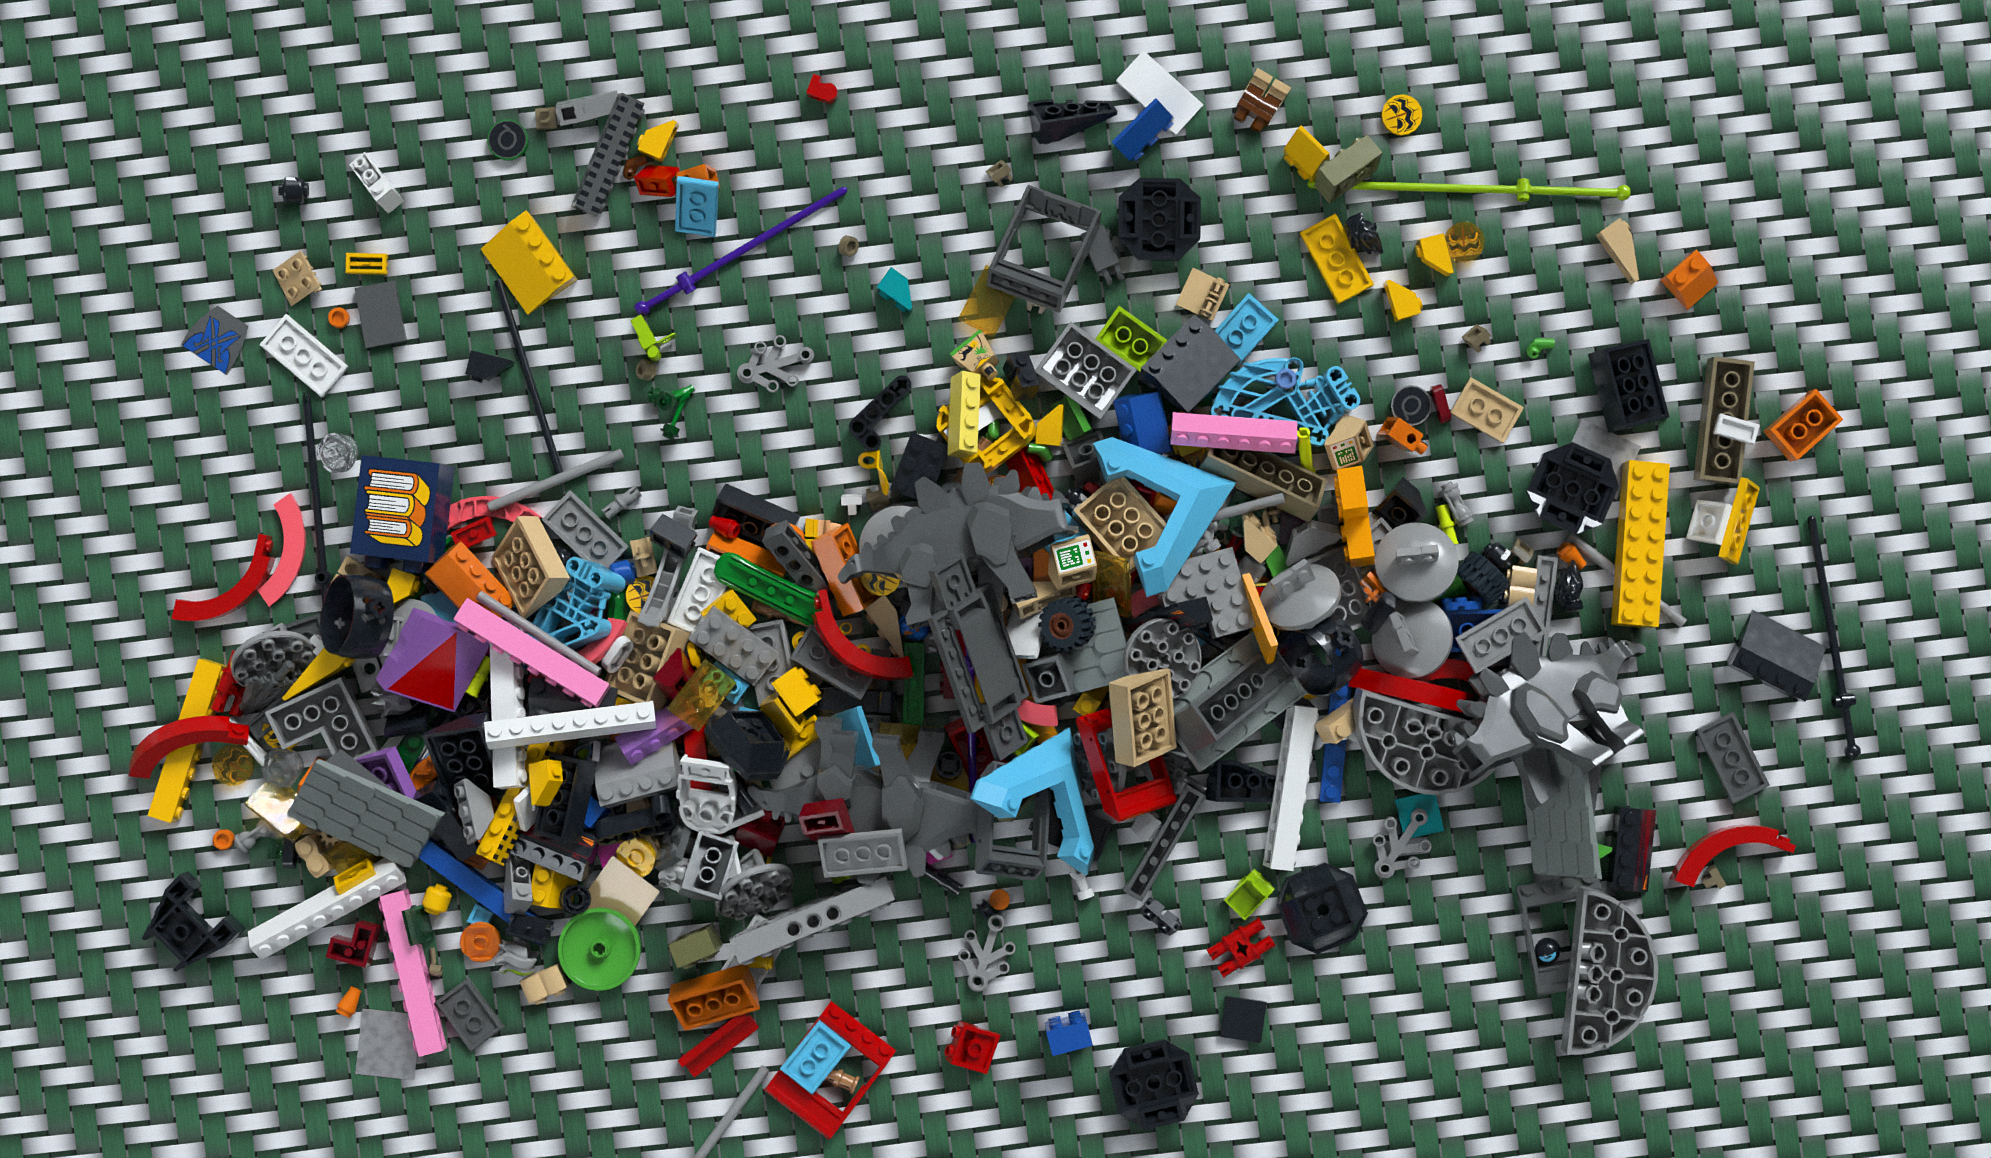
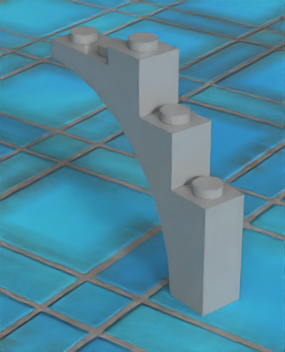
(668, 577)

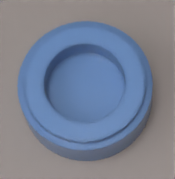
(1285, 379)

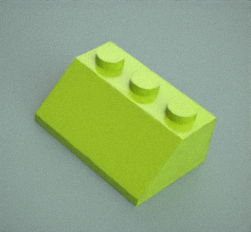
(1130, 338)

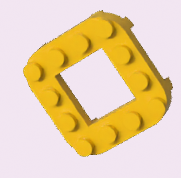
(1014, 412)

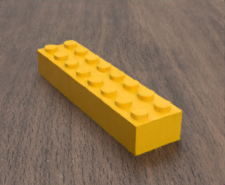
(1640, 544)

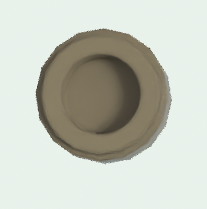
(848, 246)
(646, 369)

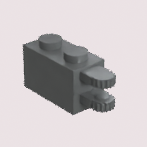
(1103, 254)

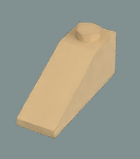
(1619, 245)
(1046, 593)
(1337, 724)

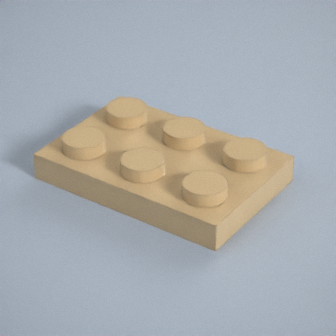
(1486, 410)

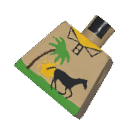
(976, 356)

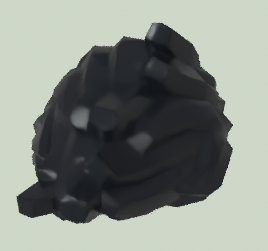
(1363, 234)
(1569, 588)

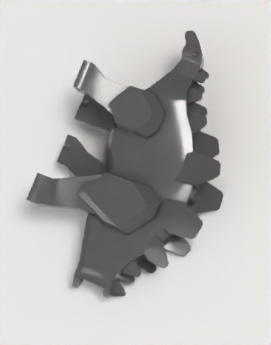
(982, 521)
(1543, 707)
(884, 801)

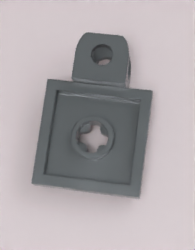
(673, 844)

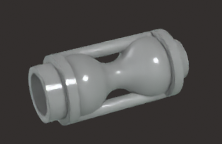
(1460, 512)
(247, 839)

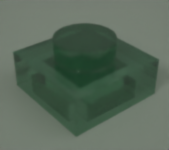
(275, 847)

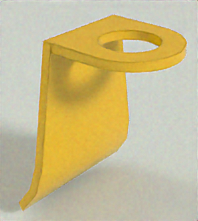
(876, 464)

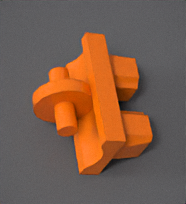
(1372, 587)

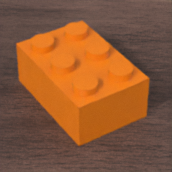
(1803, 425)

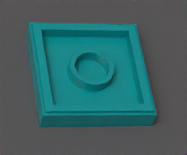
(1428, 803)

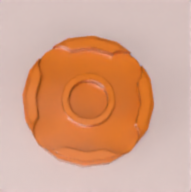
(480, 941)

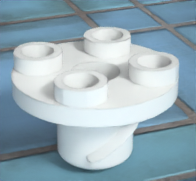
(673, 876)

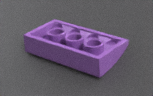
(390, 769)

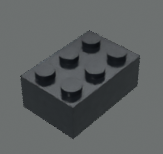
(920, 459)

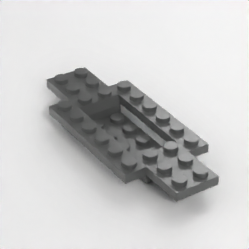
(989, 650)

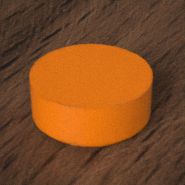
(339, 317)
(223, 839)
(999, 899)

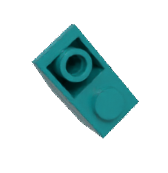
(896, 287)

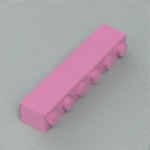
(1233, 433)

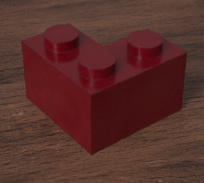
(358, 949)

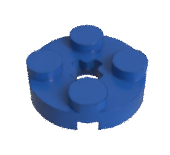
(1462, 603)

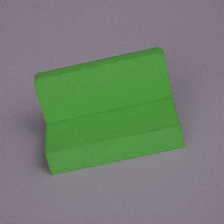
(1074, 422)
(1275, 562)

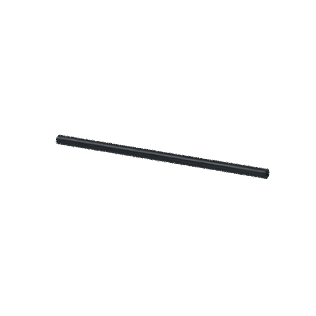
(528, 376)

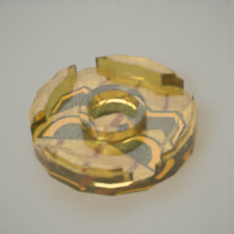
(1464, 241)
(232, 765)

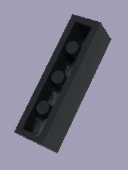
(451, 825)

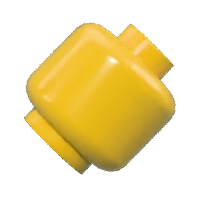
(436, 899)

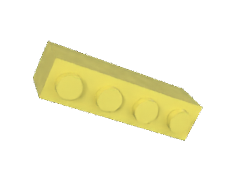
(964, 414)

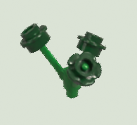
(667, 401)

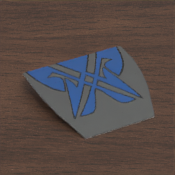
(217, 338)

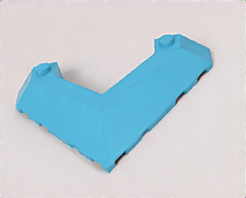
(1197, 498)
(1042, 767)

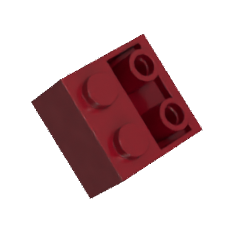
(674, 674)
(825, 818)
(761, 833)

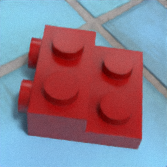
(971, 1047)

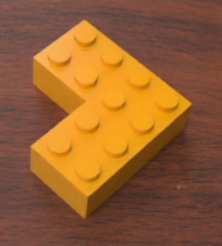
(1353, 512)

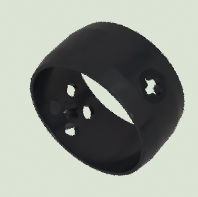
(346, 601)
(1315, 675)

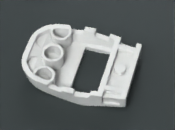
(706, 809)

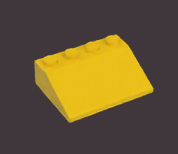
(528, 262)

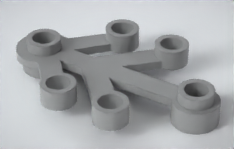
(771, 365)
(1399, 846)
(985, 956)

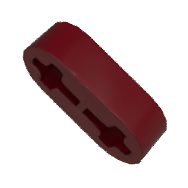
(1440, 403)

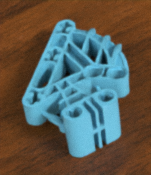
(1329, 395)
(590, 585)

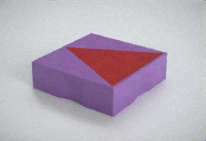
(432, 661)

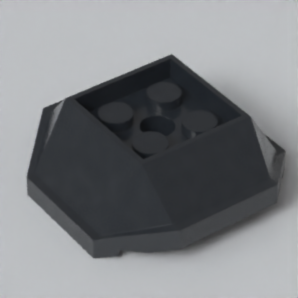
(1162, 197)
(1593, 482)
(748, 743)
(1318, 886)
(1156, 1105)

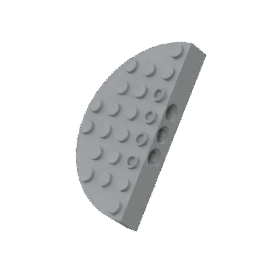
(1411, 744)
(809, 918)
(1609, 974)

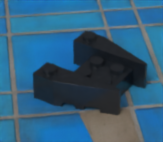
(184, 929)

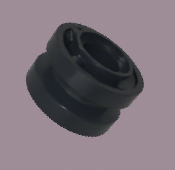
(584, 899)

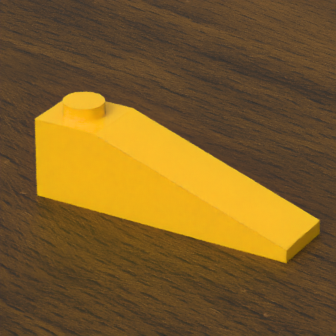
(319, 670)

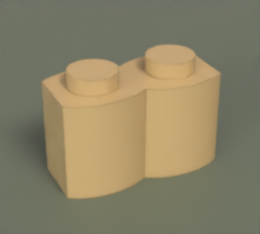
(1522, 584)
(312, 853)
(544, 983)

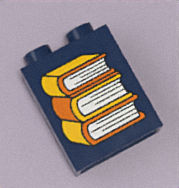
(401, 512)

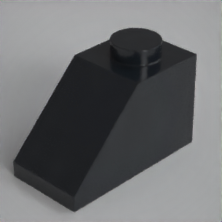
(486, 366)

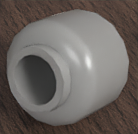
(1250, 565)

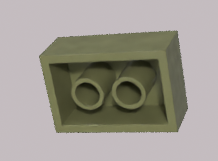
(1348, 168)
(696, 945)

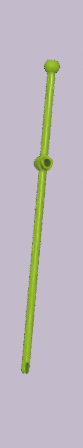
(1521, 190)

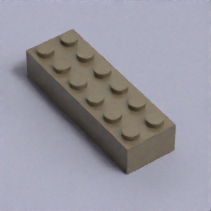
(1729, 393)
(1266, 475)

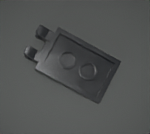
(1098, 829)

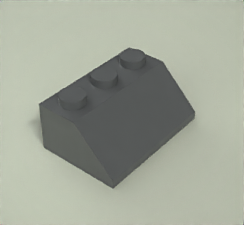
(708, 867)

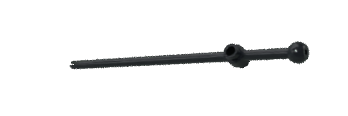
(322, 563)
(1842, 699)

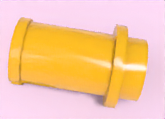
(764, 963)

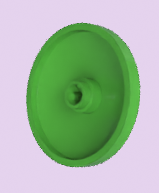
(599, 948)

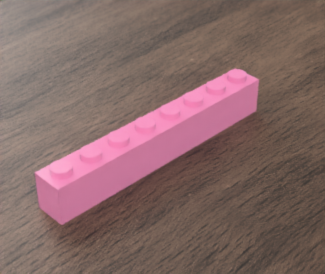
(531, 653)
(413, 976)

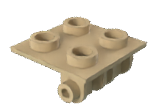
(297, 278)
(1202, 294)

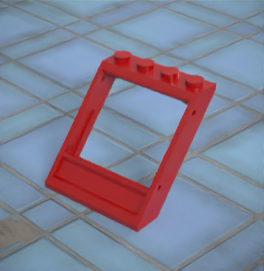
(1132, 800)
(815, 1108)

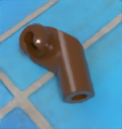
(632, 165)

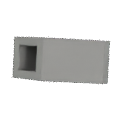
(1309, 539)
(474, 809)

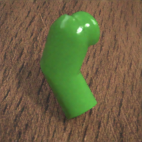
(1538, 344)
(993, 430)
(1041, 450)

